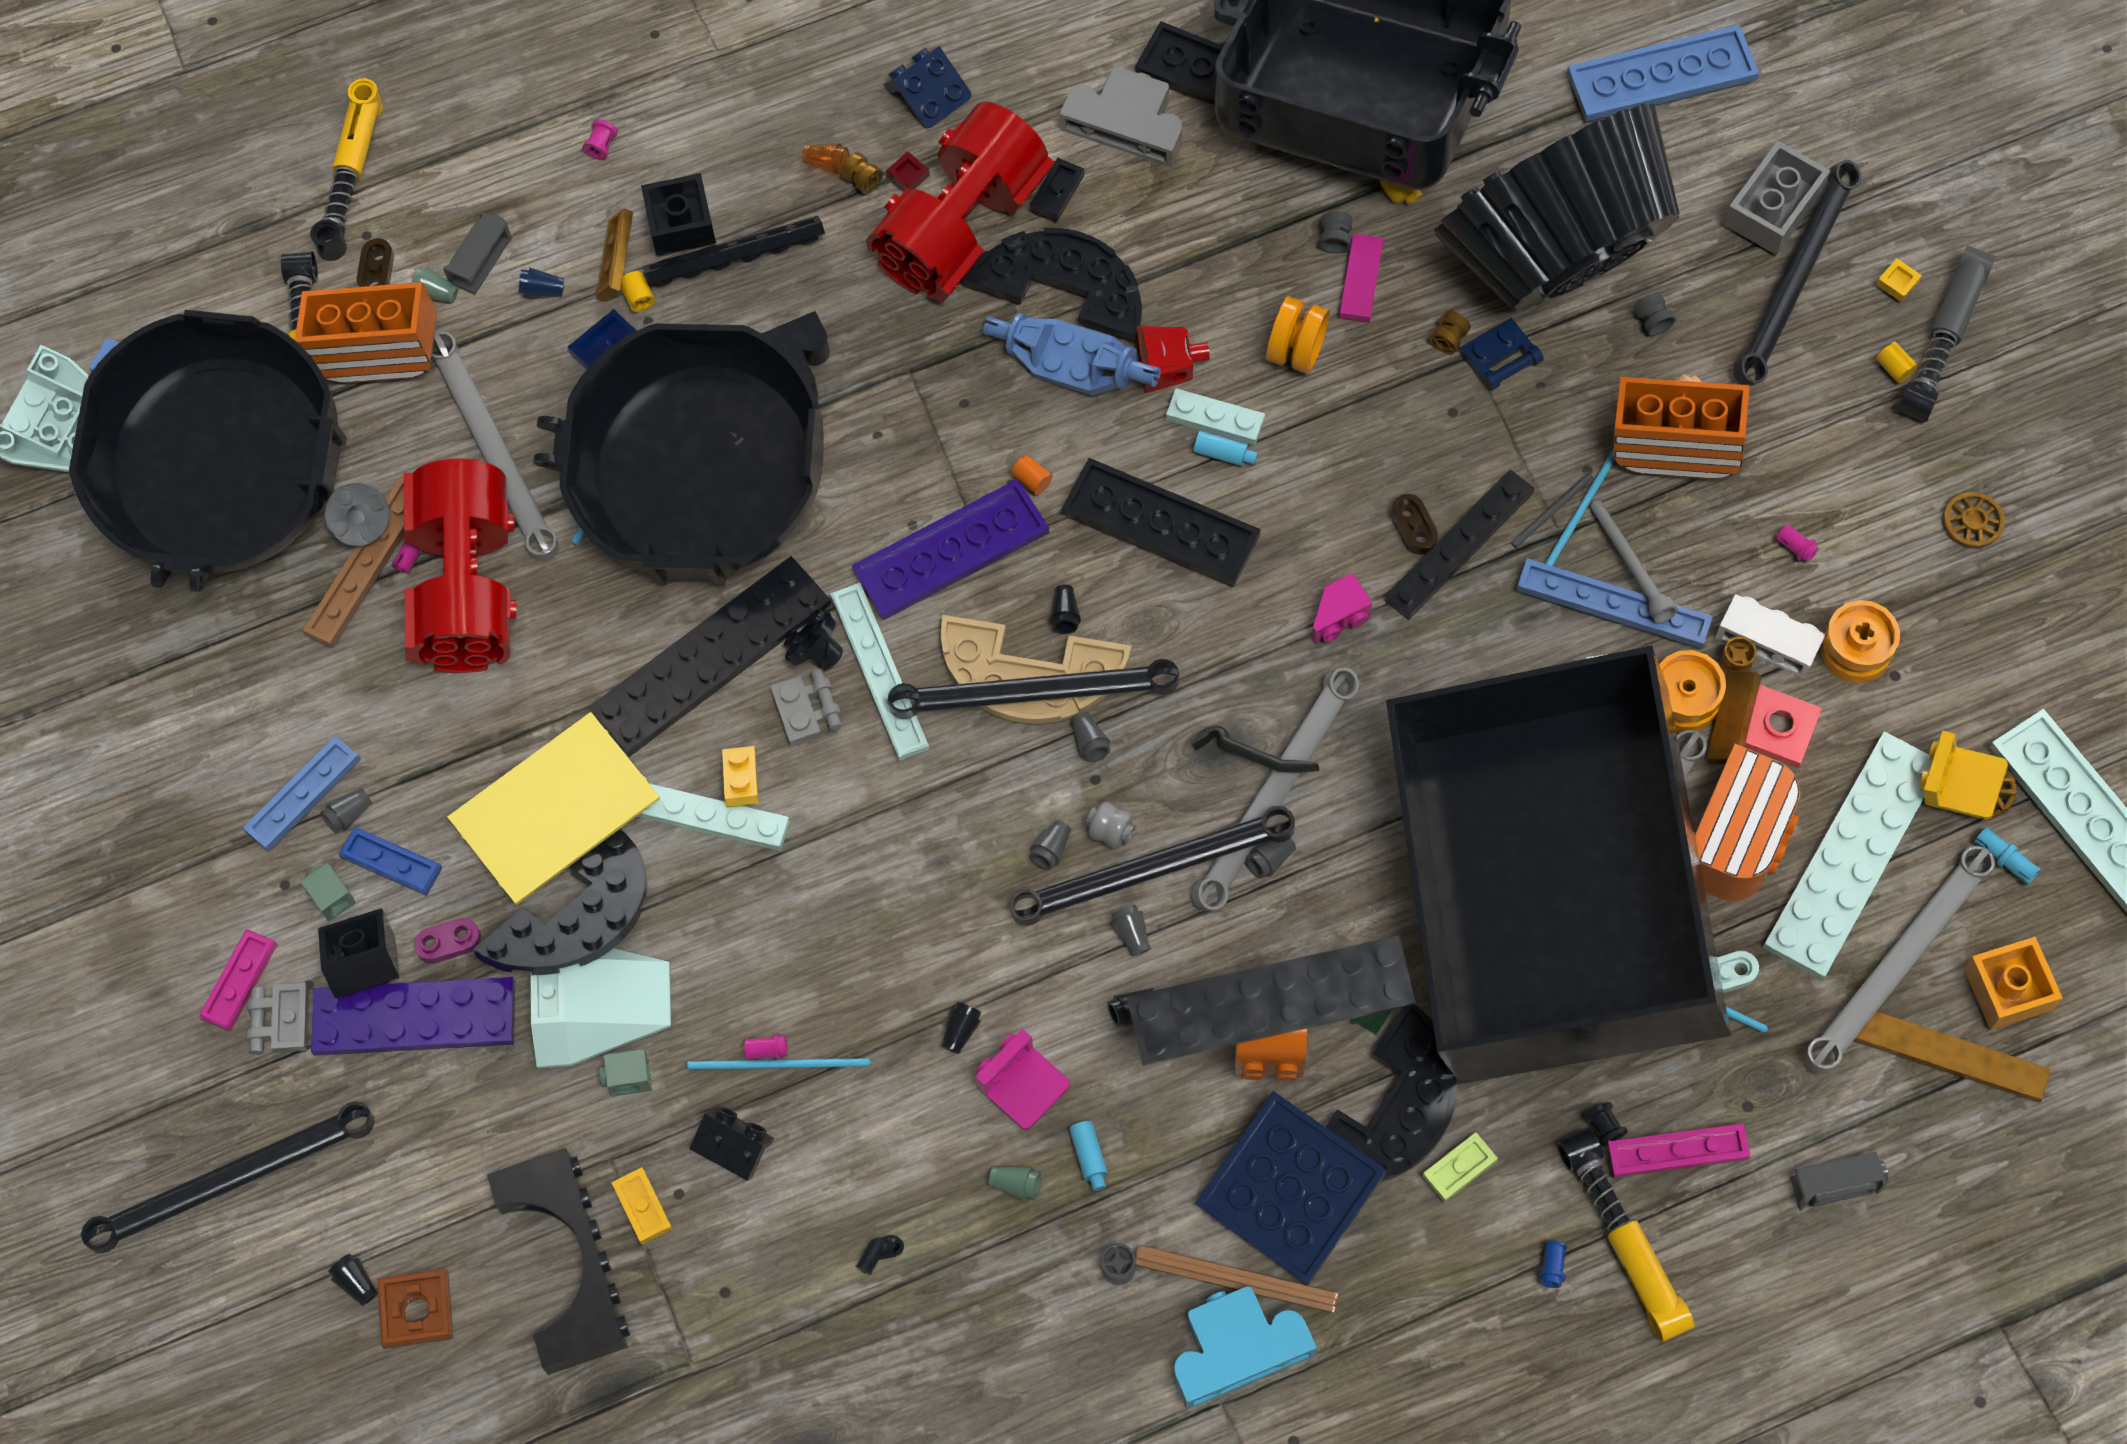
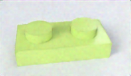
(1460, 1167)

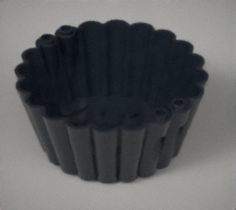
(1567, 210)

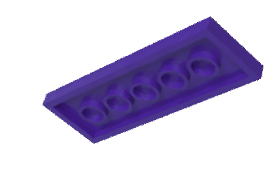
(950, 549)
(414, 1017)

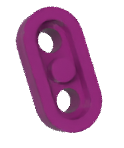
(447, 943)

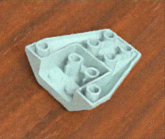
(44, 414)
(598, 1007)

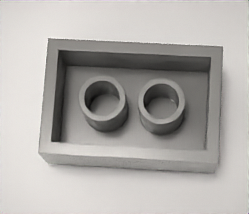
(1776, 197)

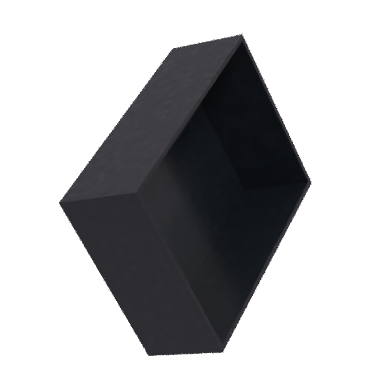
(1555, 867)

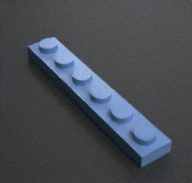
(1610, 602)

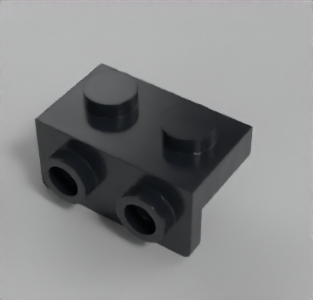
(731, 1142)

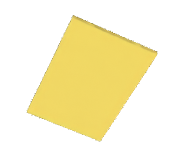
(553, 808)

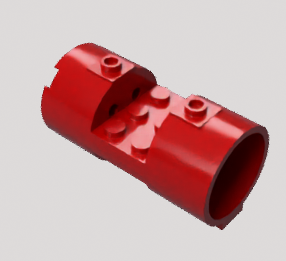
(991, 162)
(457, 513)

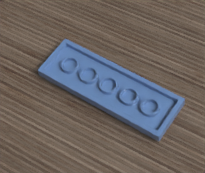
(1663, 72)

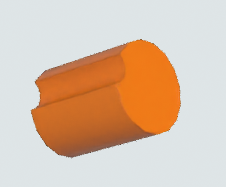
(1031, 474)

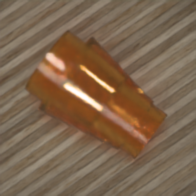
(826, 156)

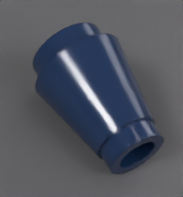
(540, 284)

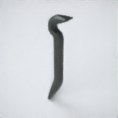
(1251, 753)

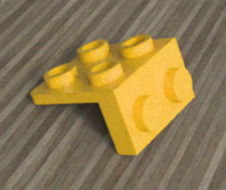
(1962, 779)

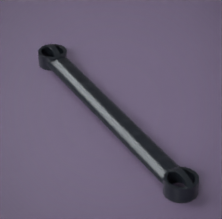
(1797, 273)
(1033, 688)
(1152, 866)
(227, 1177)

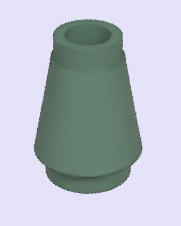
(436, 286)
(1016, 1181)

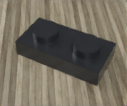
(1057, 189)

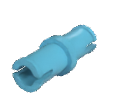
(2008, 856)

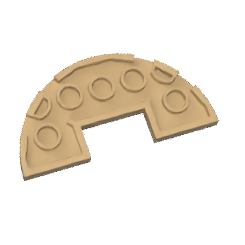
(974, 655)

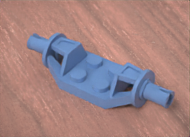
(1071, 354)

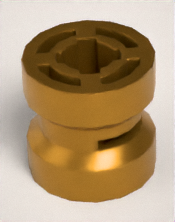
(859, 171)
(1451, 329)
(1738, 650)

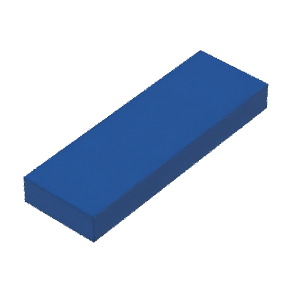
(390, 861)

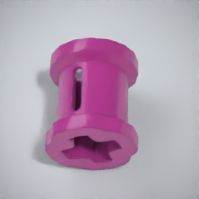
(599, 140)

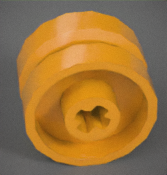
(1297, 335)
(1860, 641)
(1694, 688)

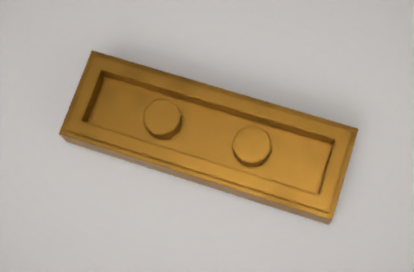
(614, 255)
(1733, 715)

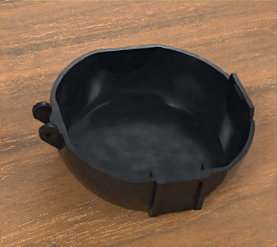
(205, 444)
(655, 458)

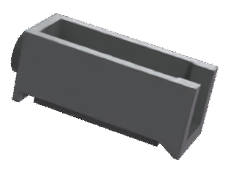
(478, 253)
(1839, 1180)

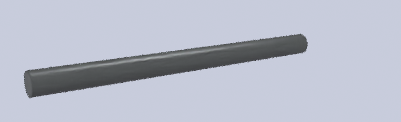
(1552, 510)

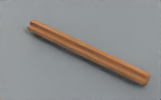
(1236, 1278)

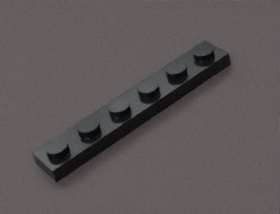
(744, 247)
(1459, 544)

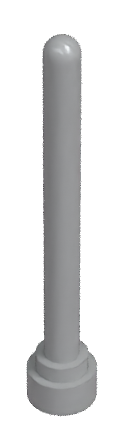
(1660, 606)

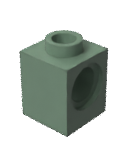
(327, 891)
(626, 1072)

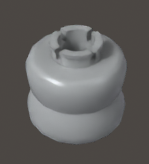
(1110, 825)

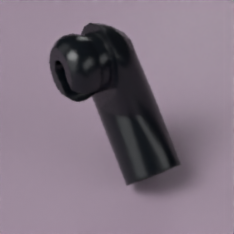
(879, 1249)

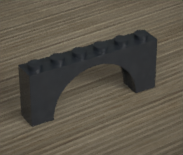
(592, 1322)

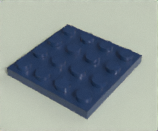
(1291, 1187)

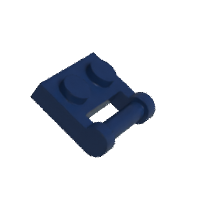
(1497, 346)

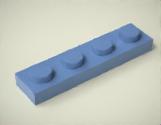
(301, 793)

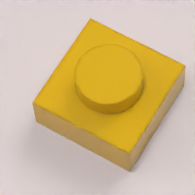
(1899, 280)

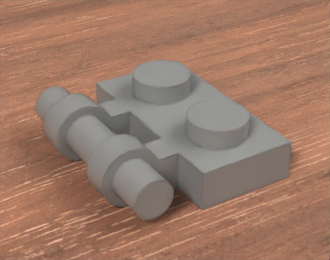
(796, 710)
(288, 1021)

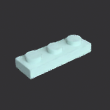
(1215, 416)

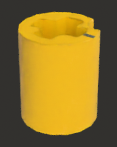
(637, 291)
(1896, 362)

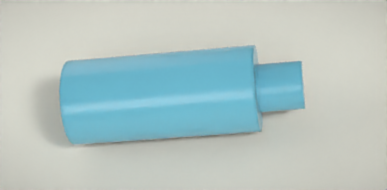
(1224, 449)
(1089, 1154)

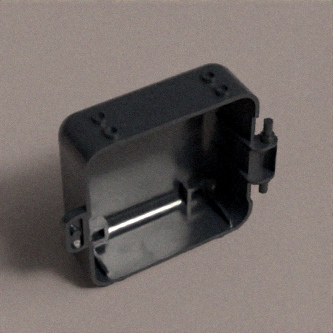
(1359, 90)

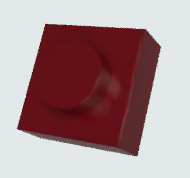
(907, 172)

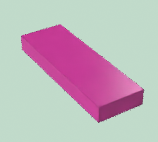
(1361, 278)
(237, 980)

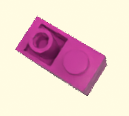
(1341, 607)

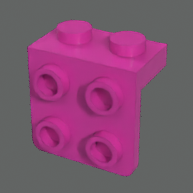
(1021, 1080)

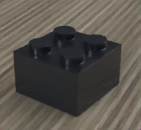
(678, 214)
(358, 953)

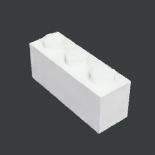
(1774, 634)

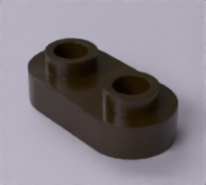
(375, 270)
(1414, 526)

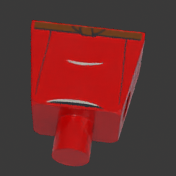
(1170, 352)

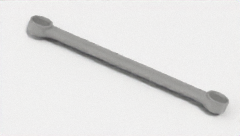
(493, 447)
(1279, 783)
(1899, 960)

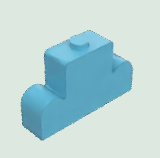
(1238, 1346)

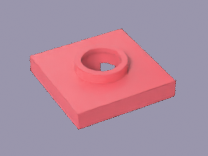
(1784, 746)

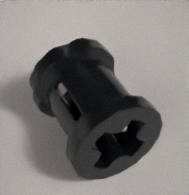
(1605, 1123)

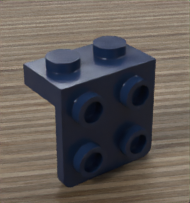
(929, 86)

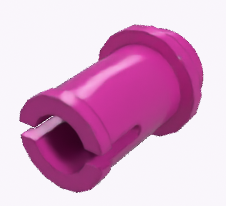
(1797, 543)
(406, 558)
(766, 1047)

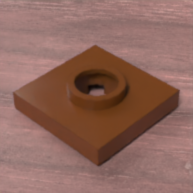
(398, 1292)

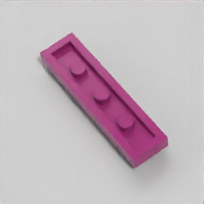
(1678, 1150)

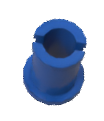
(1553, 1264)

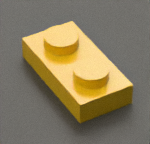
(740, 776)
(642, 1206)

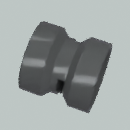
(1336, 229)
(1654, 313)
(1118, 1256)

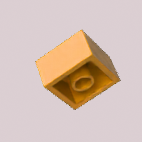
(2013, 983)

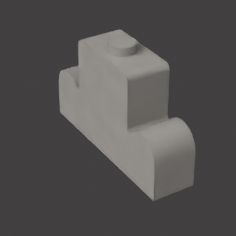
(1126, 116)

